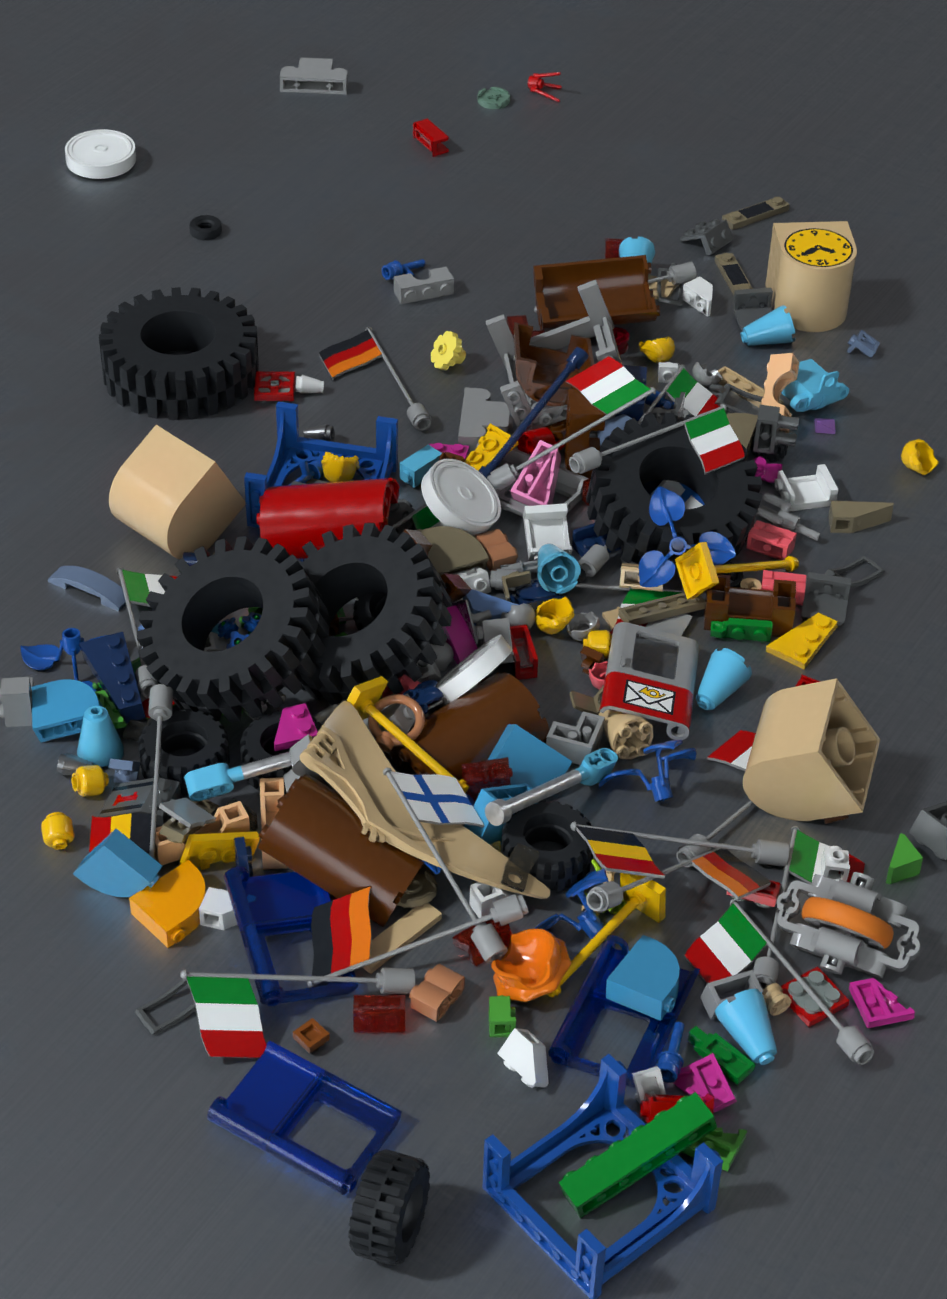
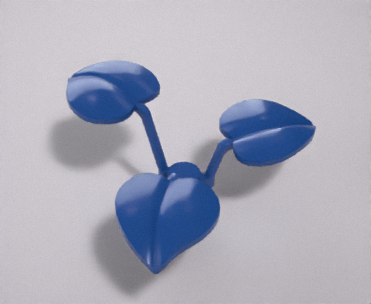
(669, 507)
(43, 656)
(660, 784)
(587, 919)

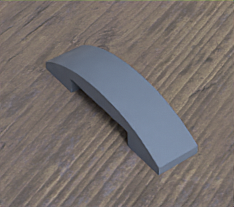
(91, 582)

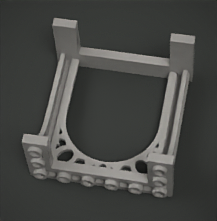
(596, 324)

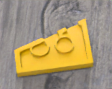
(488, 447)
(803, 641)
(215, 847)

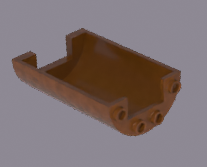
(621, 283)
(540, 366)
(473, 725)
(324, 843)

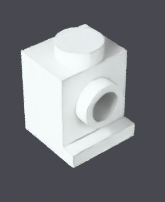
(835, 859)

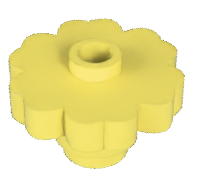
(447, 351)

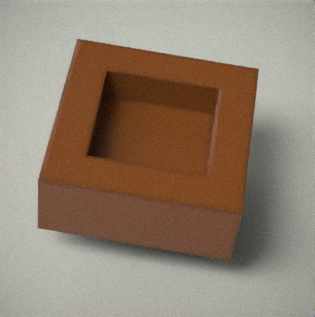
(311, 1035)

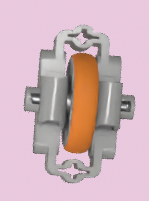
(849, 925)

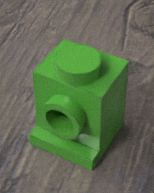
(501, 1016)

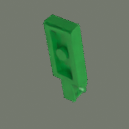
(742, 629)
(731, 1061)

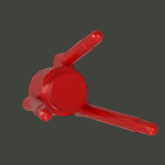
(536, 82)

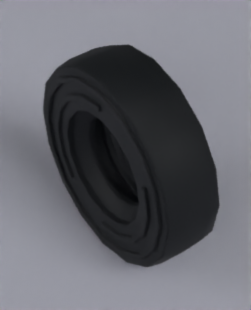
(205, 234)

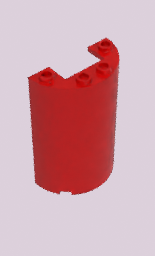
(306, 511)

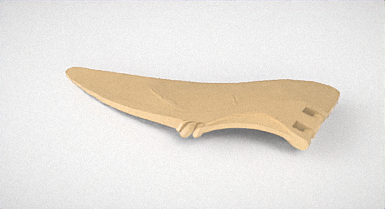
(354, 767)

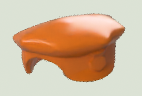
(531, 965)

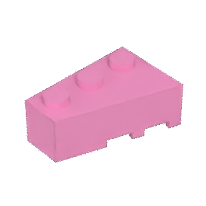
(539, 479)

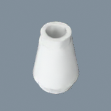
(308, 385)

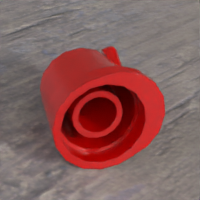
(530, 439)

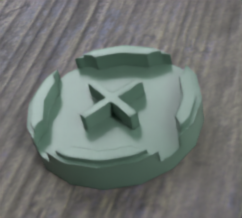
(493, 98)

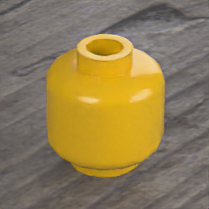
(600, 641)
(89, 780)
(57, 830)

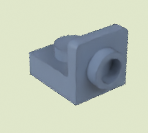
(864, 343)
(125, 770)

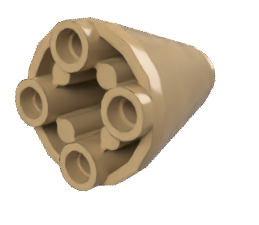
(627, 733)

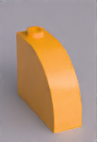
(171, 904)

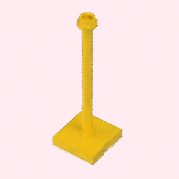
(700, 573)
(363, 699)
(647, 898)

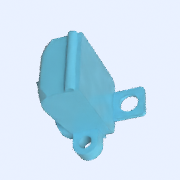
(814, 388)

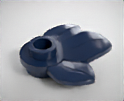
(425, 694)

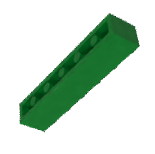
(637, 1154)

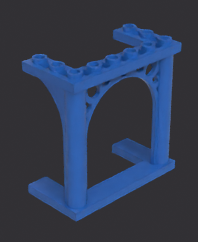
(291, 447)
(592, 1262)

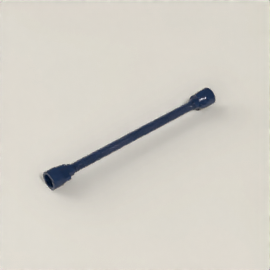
(575, 361)

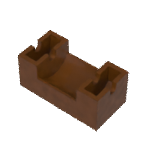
(580, 415)
(753, 604)

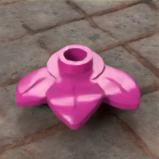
(767, 471)

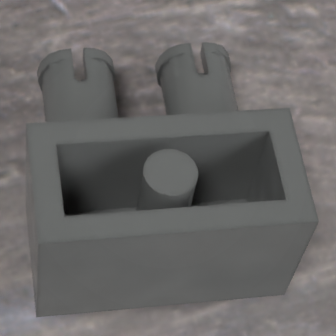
(767, 429)

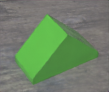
(905, 861)

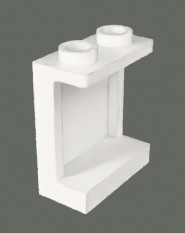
(807, 491)
(546, 526)

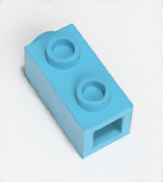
(418, 464)

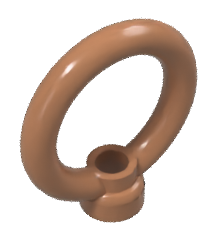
(387, 740)

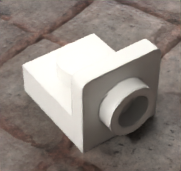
(666, 371)
(649, 1082)

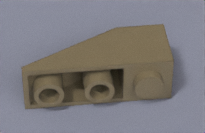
(856, 516)

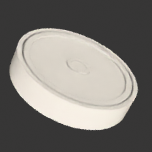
(100, 154)
(460, 496)
(473, 669)

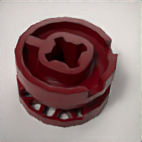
(621, 338)

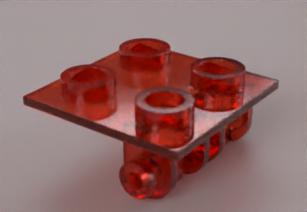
(486, 775)

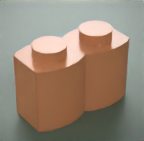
(497, 548)
(437, 992)

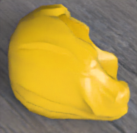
(658, 350)
(919, 457)
(339, 468)
(554, 615)

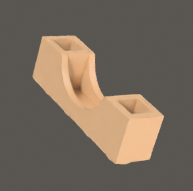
(781, 371)
(270, 791)
(228, 820)

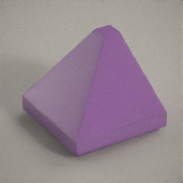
(824, 426)

